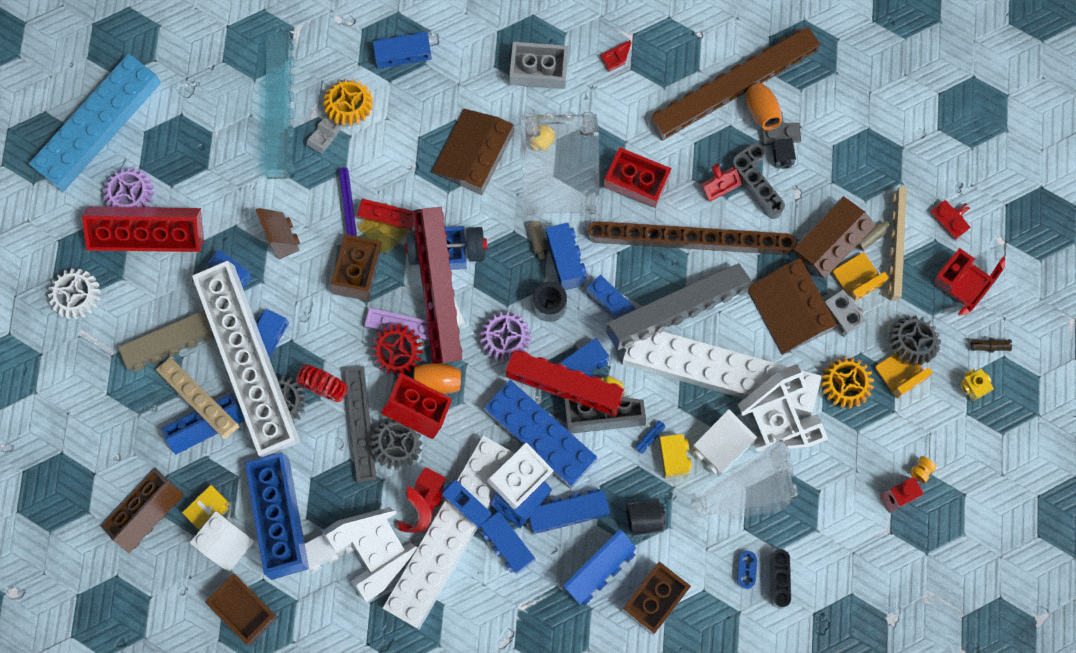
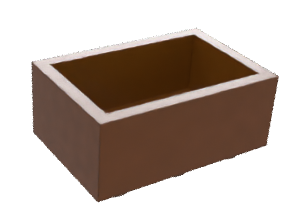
(241, 609)

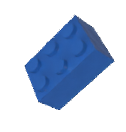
(565, 256)

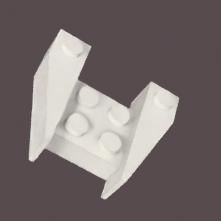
(777, 414)
(375, 546)

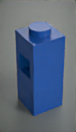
(466, 503)

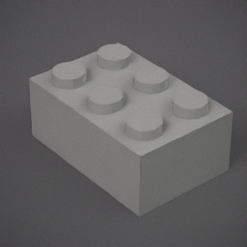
(539, 65)

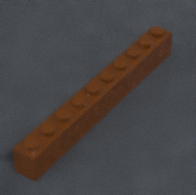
(734, 83)

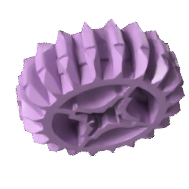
(143, 183)
(512, 336)

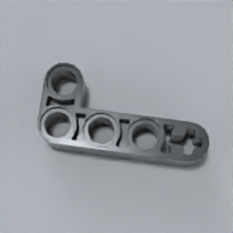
(761, 184)

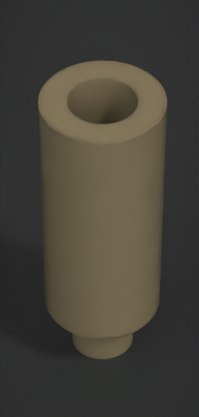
(875, 234)
(538, 239)

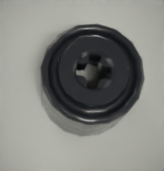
(550, 292)
(645, 517)

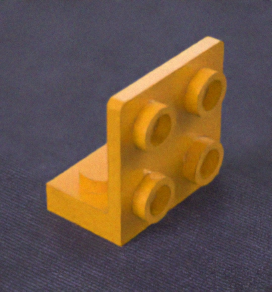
(859, 277)
(901, 376)

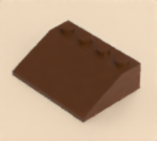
(474, 150)
(792, 306)

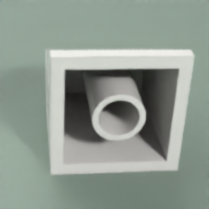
(723, 443)
(222, 541)

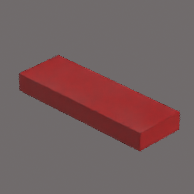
(386, 214)

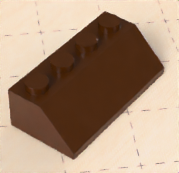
(833, 237)
(142, 510)

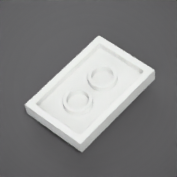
(520, 476)

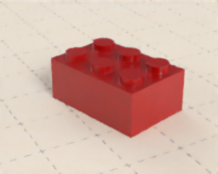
(637, 177)
(416, 406)

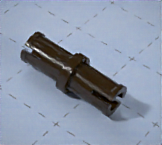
(991, 345)

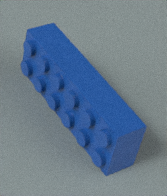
(546, 436)
(276, 516)

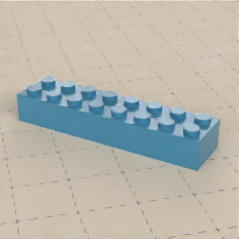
(95, 123)

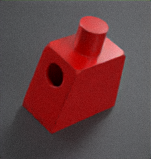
(902, 494)

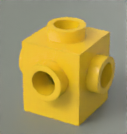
(976, 384)

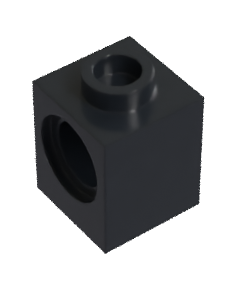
(783, 153)

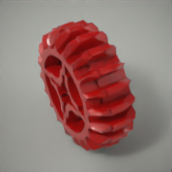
(405, 352)
(322, 383)

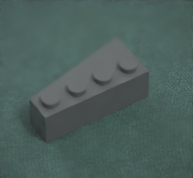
(586, 419)

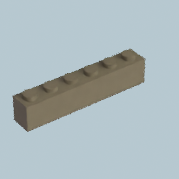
(166, 342)

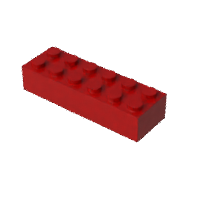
(143, 229)

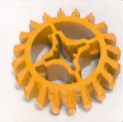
(354, 94)
(853, 386)

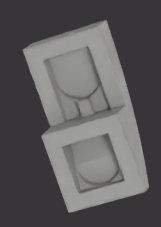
(324, 135)

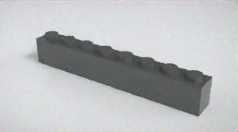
(678, 306)

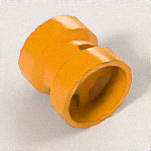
(923, 469)

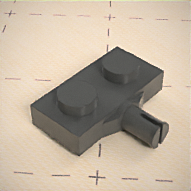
(783, 131)

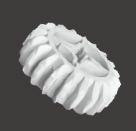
(76, 280)

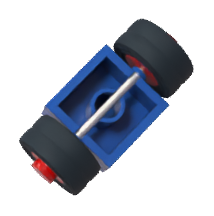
(456, 246)

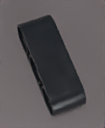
(785, 570)

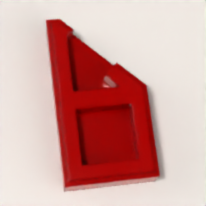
(616, 57)

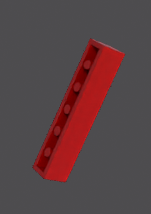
(565, 382)

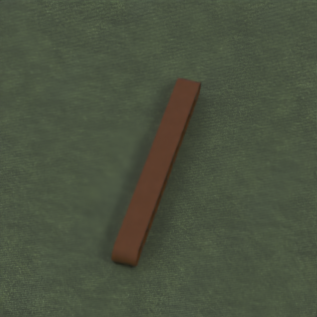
(699, 234)

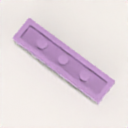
(378, 319)

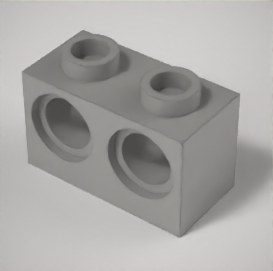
(840, 314)

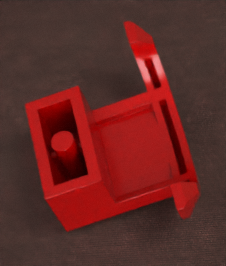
(966, 281)
(424, 497)

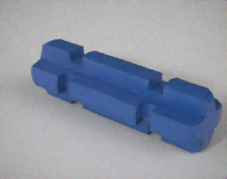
(650, 436)

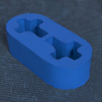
(751, 571)

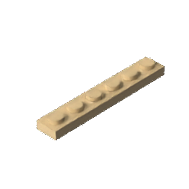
(897, 251)
(197, 398)

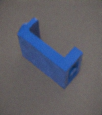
(526, 508)

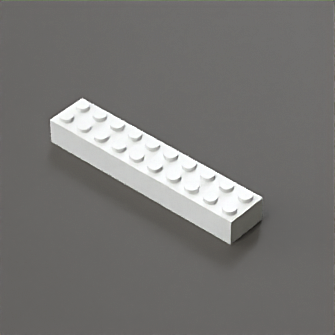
(246, 359)
(713, 367)
(445, 540)

